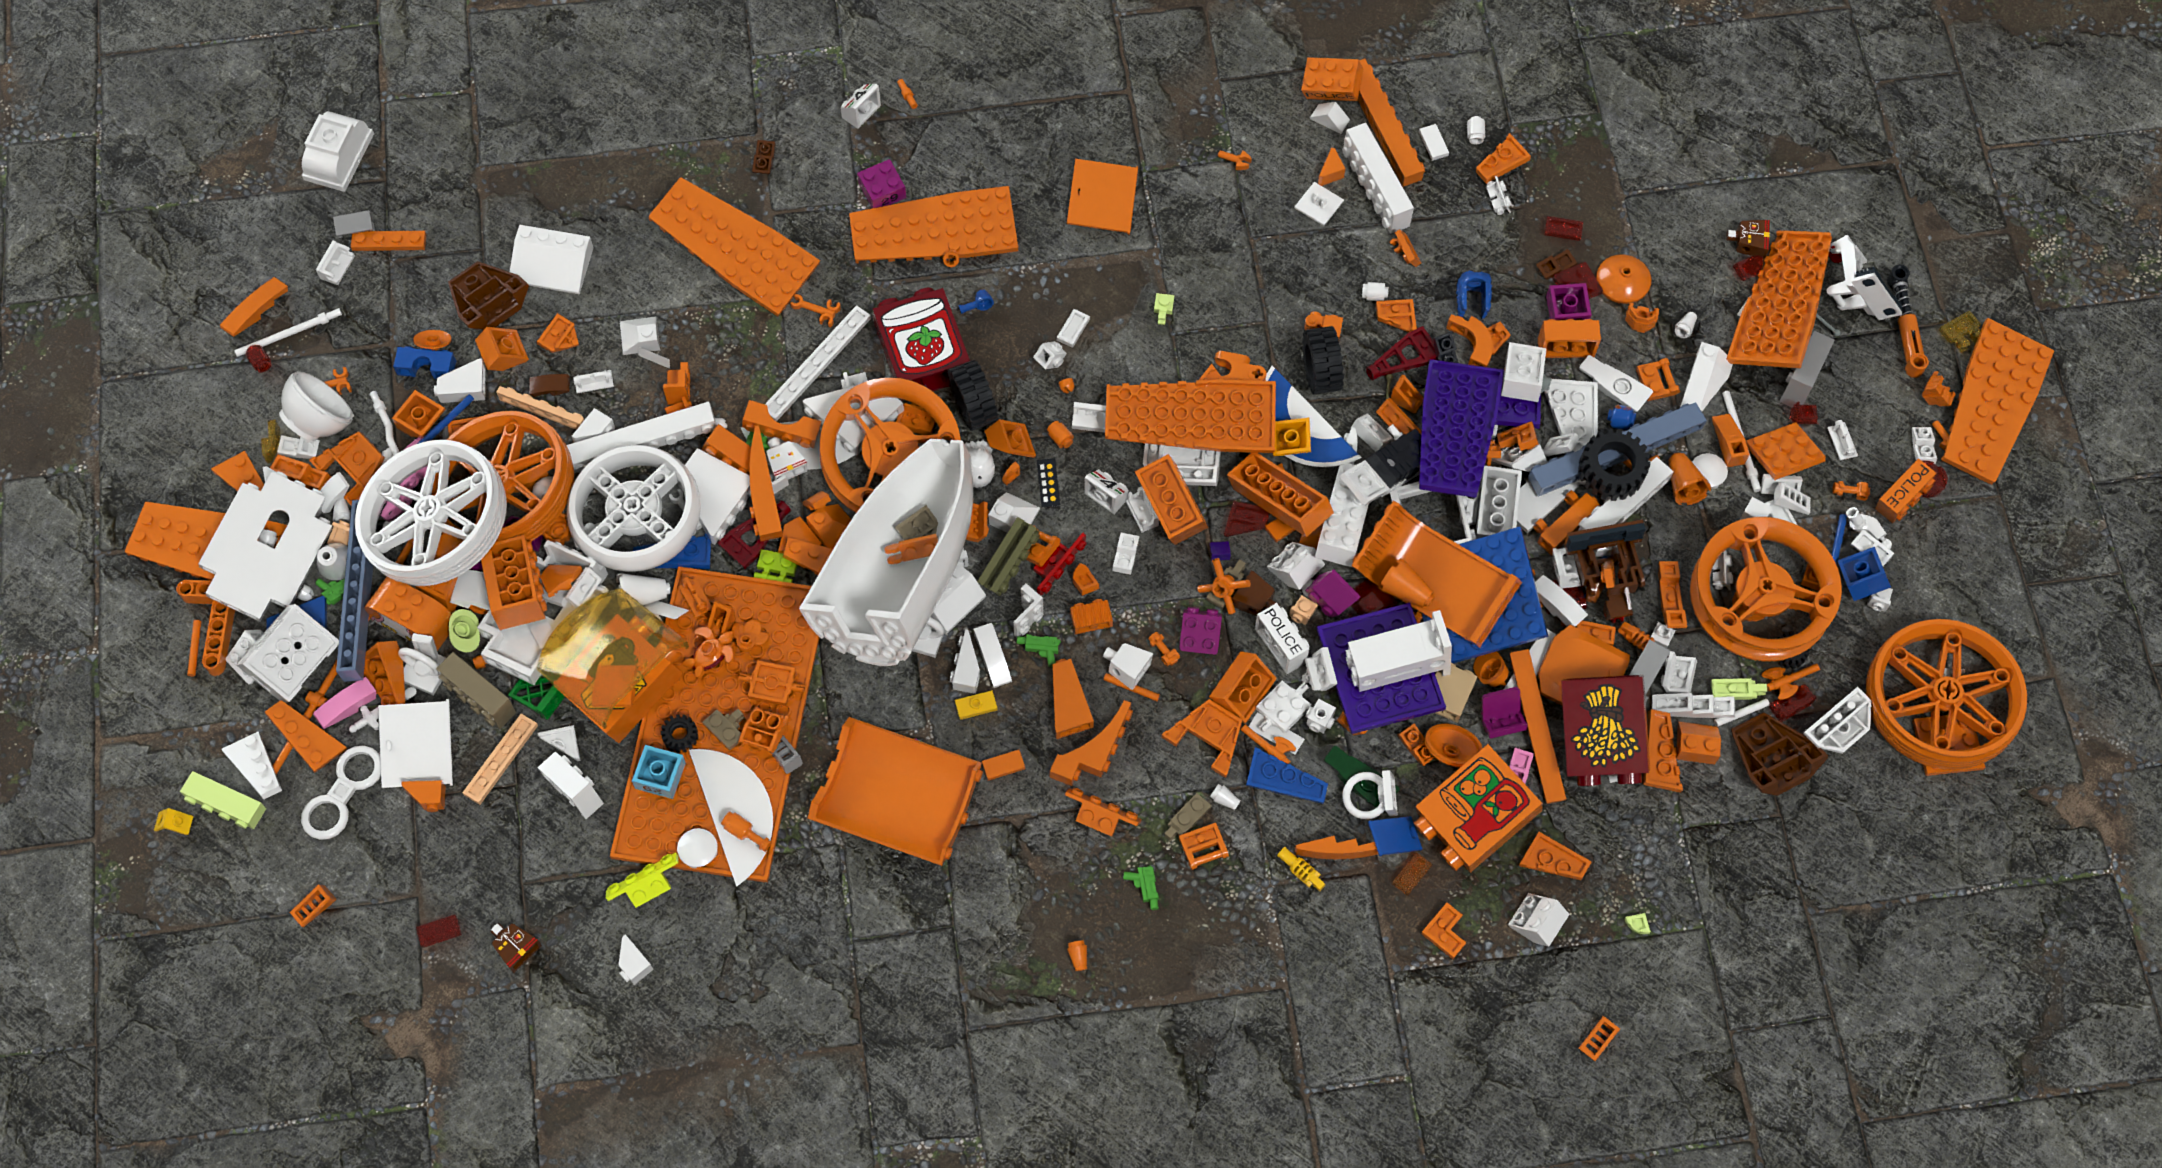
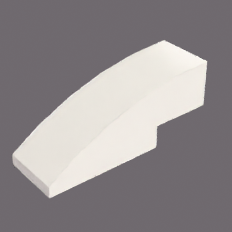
(1559, 602)
(992, 655)

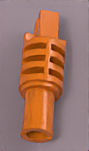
(1634, 635)

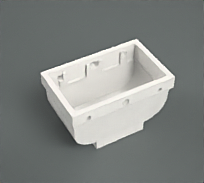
(334, 150)

